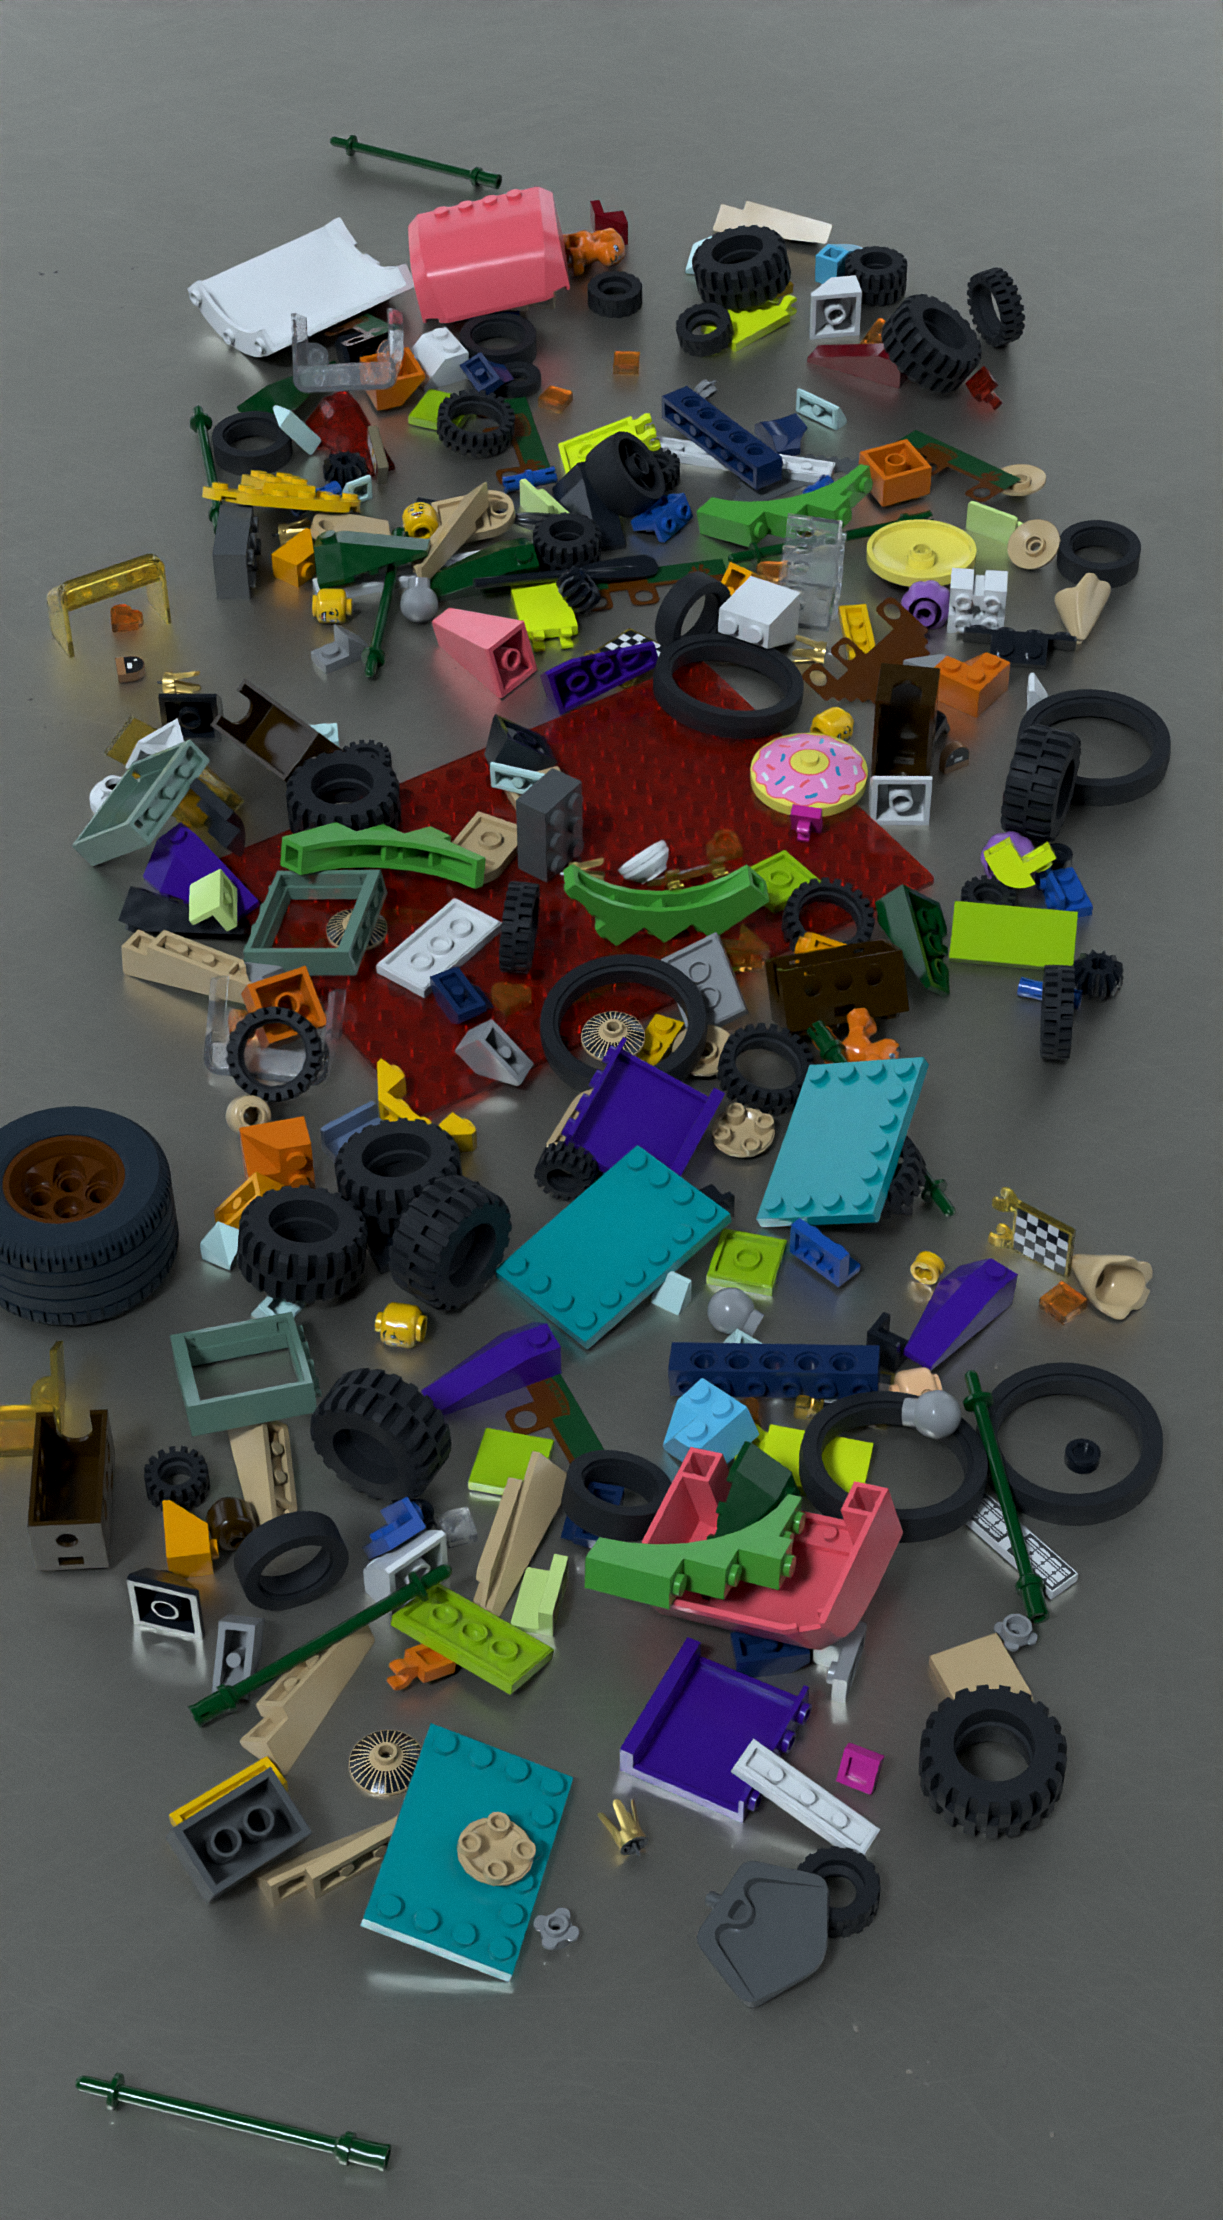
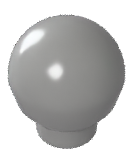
(419, 601)
(731, 1310)
(933, 1414)

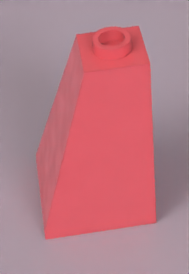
(488, 647)

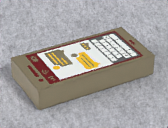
(377, 454)

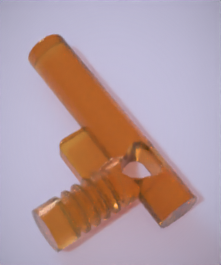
(873, 335)

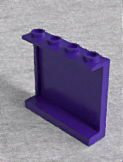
(639, 1107)
(701, 1727)

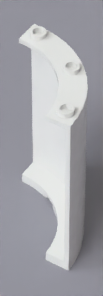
(310, 276)

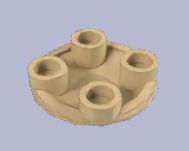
(742, 1131)
(495, 1850)

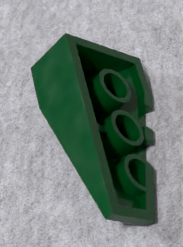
(279, 393)
(350, 553)
(499, 559)
(917, 928)
(756, 1490)

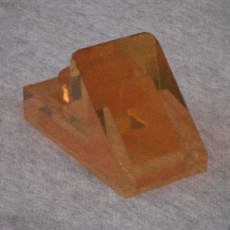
(747, 952)

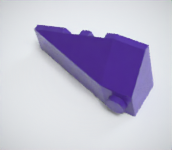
(595, 674)
(183, 859)
(960, 1309)
(499, 1367)

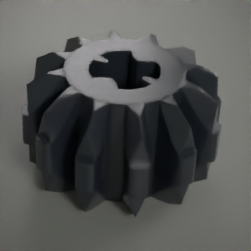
(344, 467)
(578, 590)
(1098, 974)

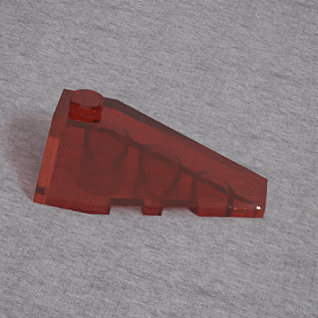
(343, 427)

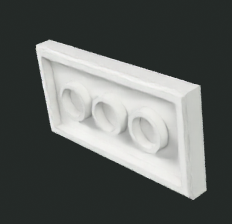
(439, 945)

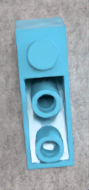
(831, 261)

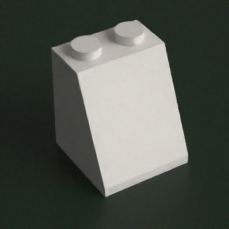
(761, 614)

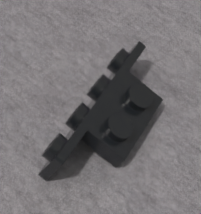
(1020, 648)

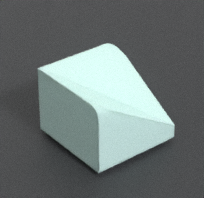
(220, 1246)

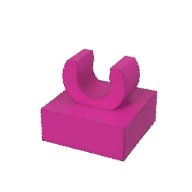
(805, 821)
(860, 1768)

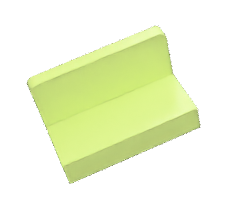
(538, 500)
(990, 522)
(215, 897)
(541, 1597)

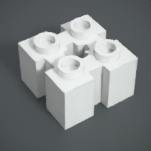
(976, 599)

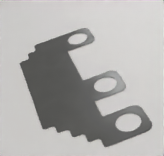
(783, 486)

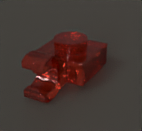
(982, 386)

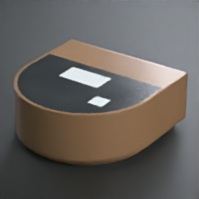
(130, 668)
(953, 757)

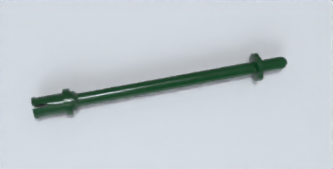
(476, 176)
(200, 424)
(755, 554)
(374, 656)
(832, 1051)
(1029, 1585)
(229, 1696)
(346, 2147)

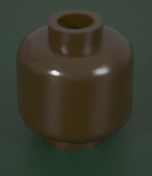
(230, 1522)

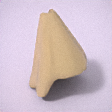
(1082, 605)
(1113, 1282)

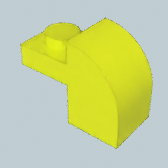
(1017, 870)

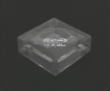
(457, 1526)

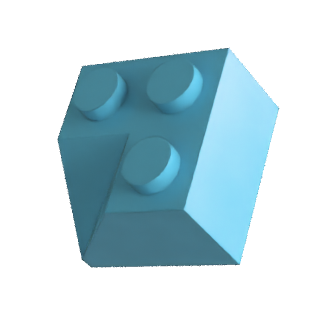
(710, 1422)

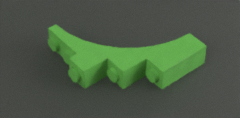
(751, 521)
(381, 847)
(665, 913)
(707, 1567)

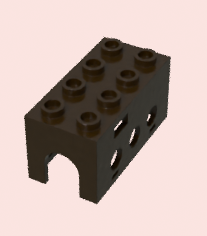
(905, 720)
(273, 734)
(836, 985)
(71, 1495)

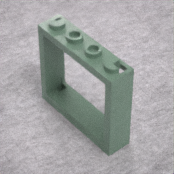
(143, 800)
(363, 885)
(242, 1340)

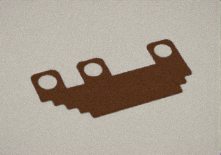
(863, 671)

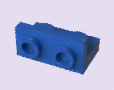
(664, 516)
(1064, 891)
(822, 1253)
(403, 1522)

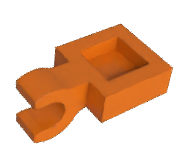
(421, 1663)

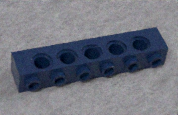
(722, 438)
(775, 1369)

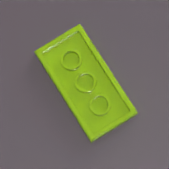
(1012, 936)
(473, 1638)

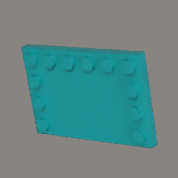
(843, 1142)
(612, 1246)
(422, 1887)

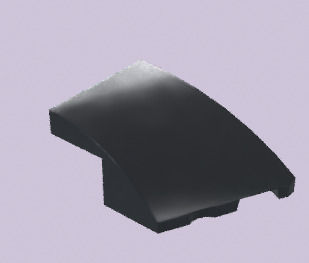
(222, 820)

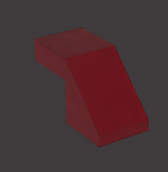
(615, 220)

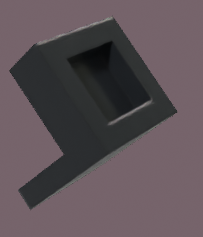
(890, 1344)

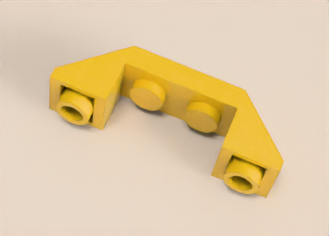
(391, 1106)

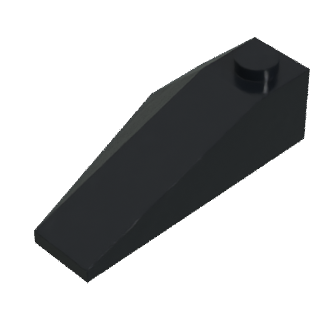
(578, 496)
(156, 913)

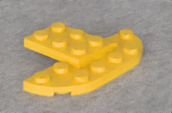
(281, 492)

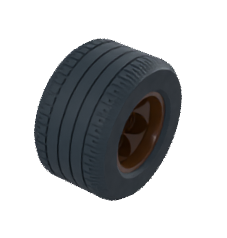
(82, 1215)

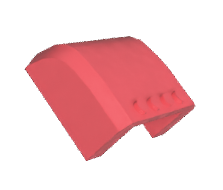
(487, 255)
(834, 1569)

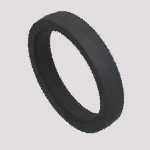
(1117, 708)
(722, 721)
(622, 969)
(1101, 1386)
(886, 1408)

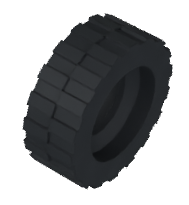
(614, 283)
(701, 315)
(862, 1874)

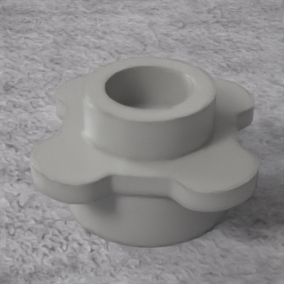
(706, 389)
(1016, 1632)
(559, 1938)

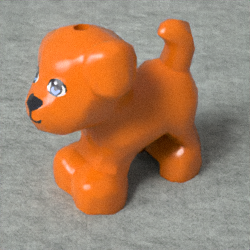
(587, 247)
(858, 1045)

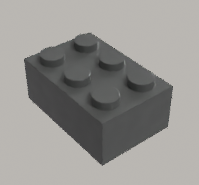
(236, 552)
(549, 825)
(238, 1835)

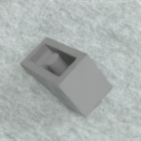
(494, 1054)
(237, 1649)

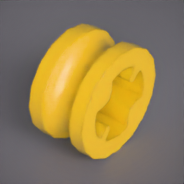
(927, 1267)

